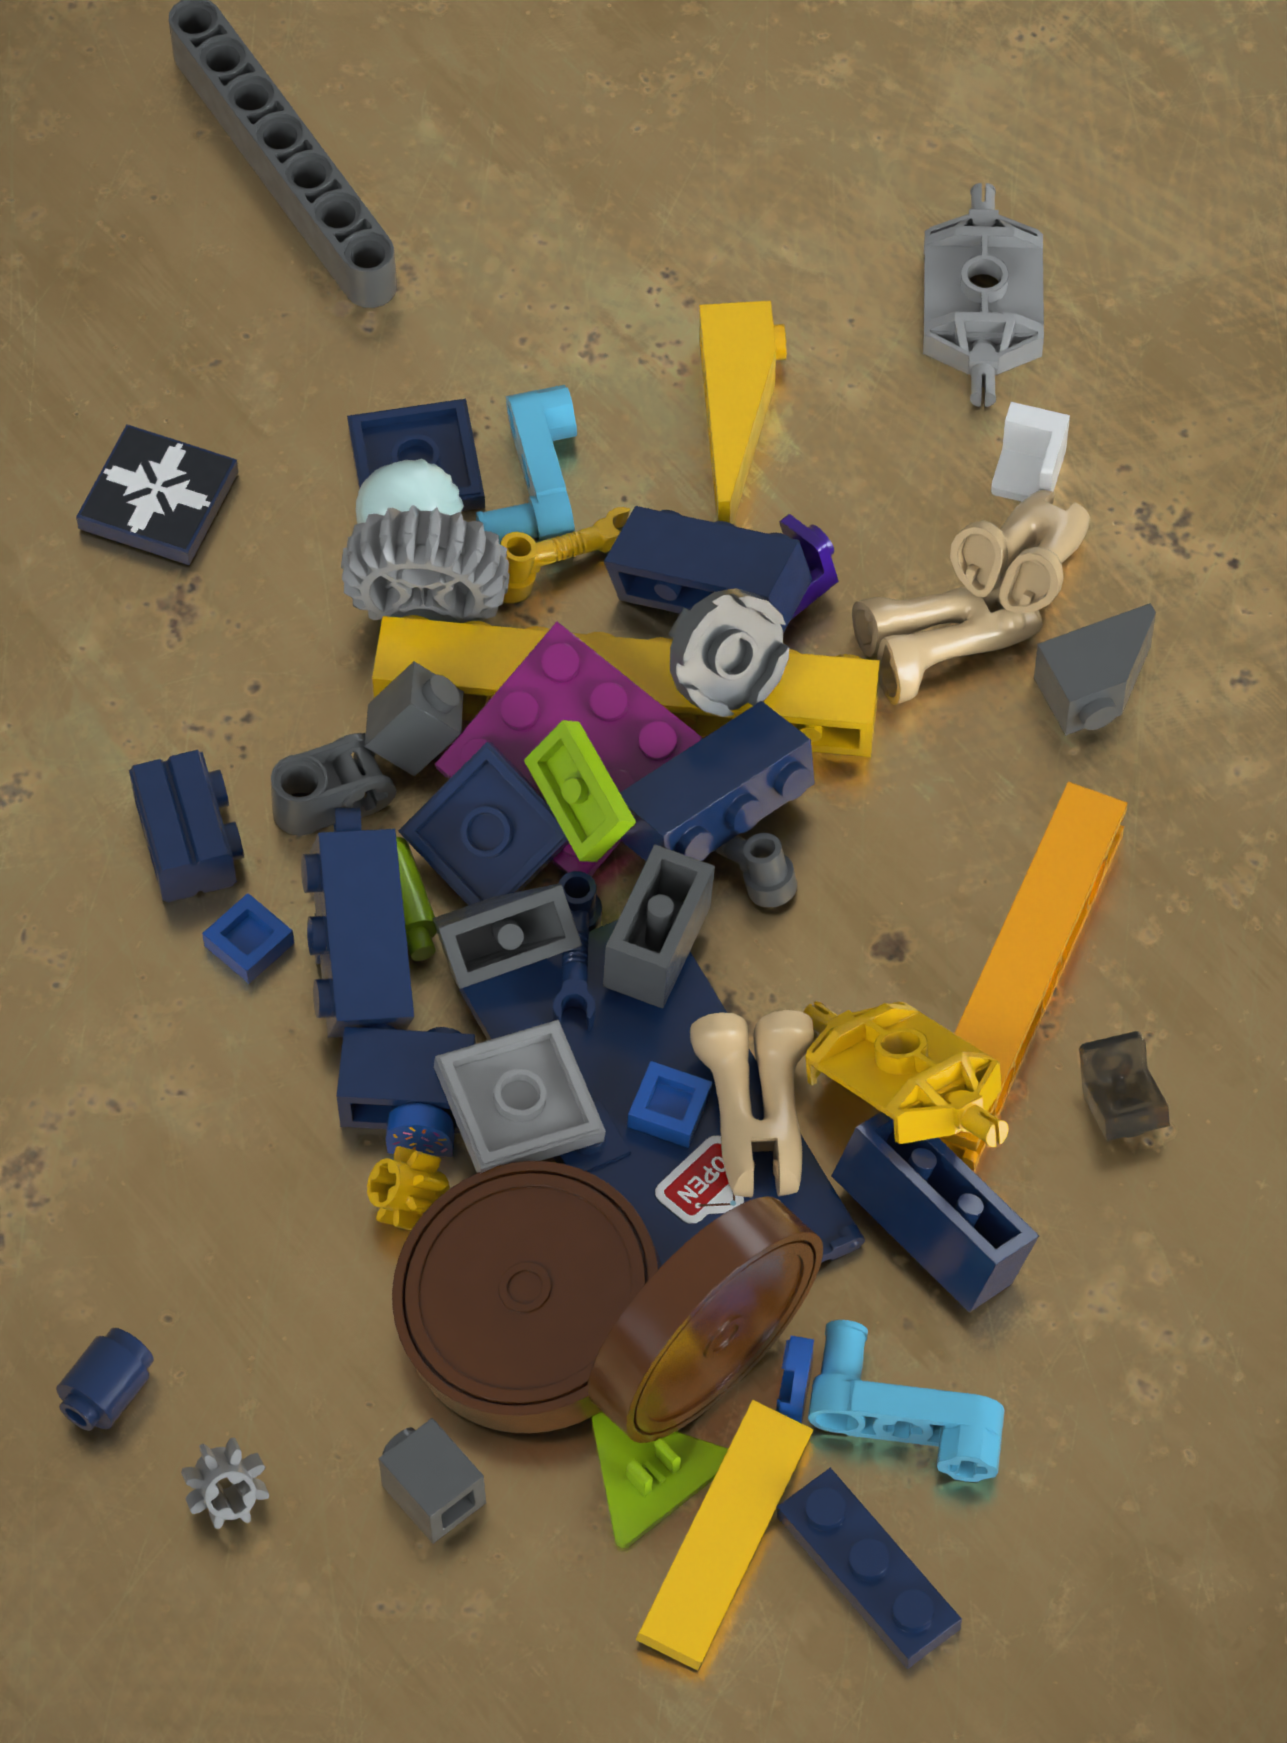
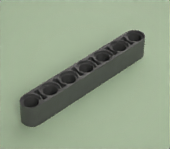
(283, 153)

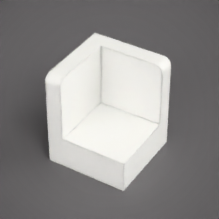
(1030, 451)

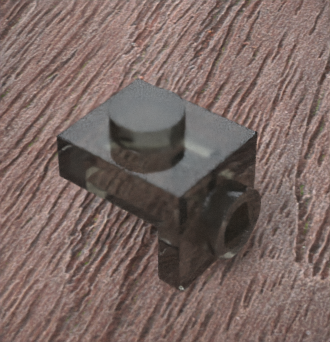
(1121, 1086)

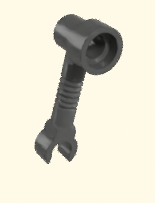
(765, 868)

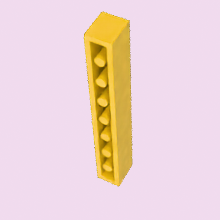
(818, 694)

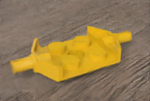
(908, 1070)

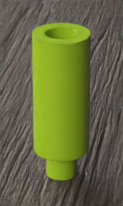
(416, 906)

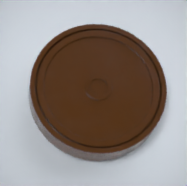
(517, 1290)
(705, 1319)

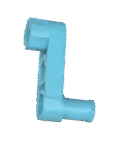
(536, 422)
(958, 1423)

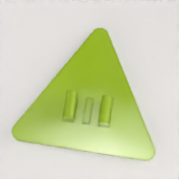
(650, 1478)

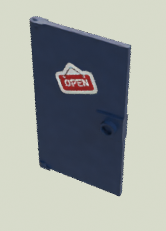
(666, 1183)

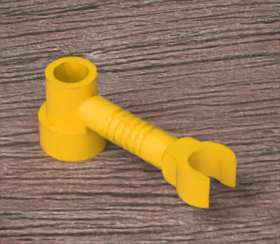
(528, 556)

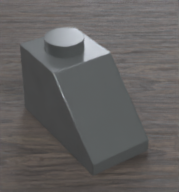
(1094, 668)
(506, 933)

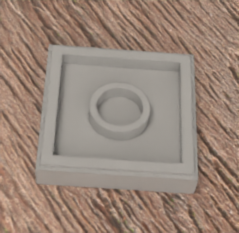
(519, 1097)

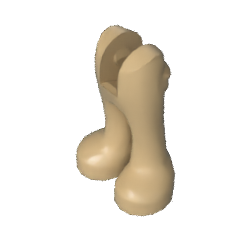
(1036, 575)
(887, 624)
(779, 1044)

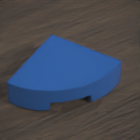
(796, 1377)

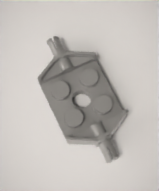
(977, 326)

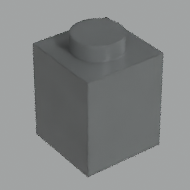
(414, 718)
(431, 1479)

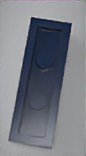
(869, 1568)

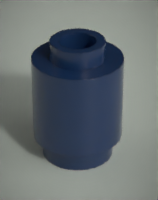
(104, 1380)

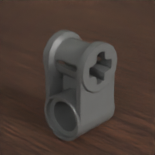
(331, 781)

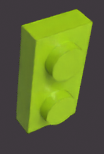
(579, 791)

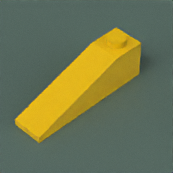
(738, 381)

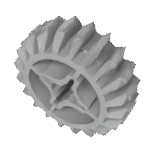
(425, 567)

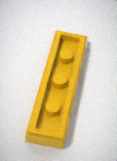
(724, 1535)

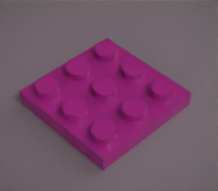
(574, 683)

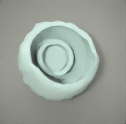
(406, 485)

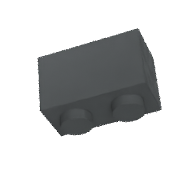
(658, 926)

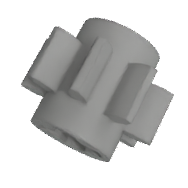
(230, 1502)

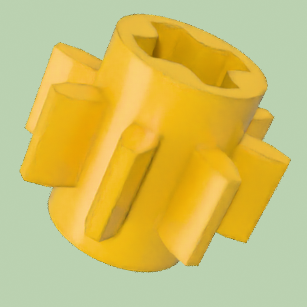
(405, 1186)

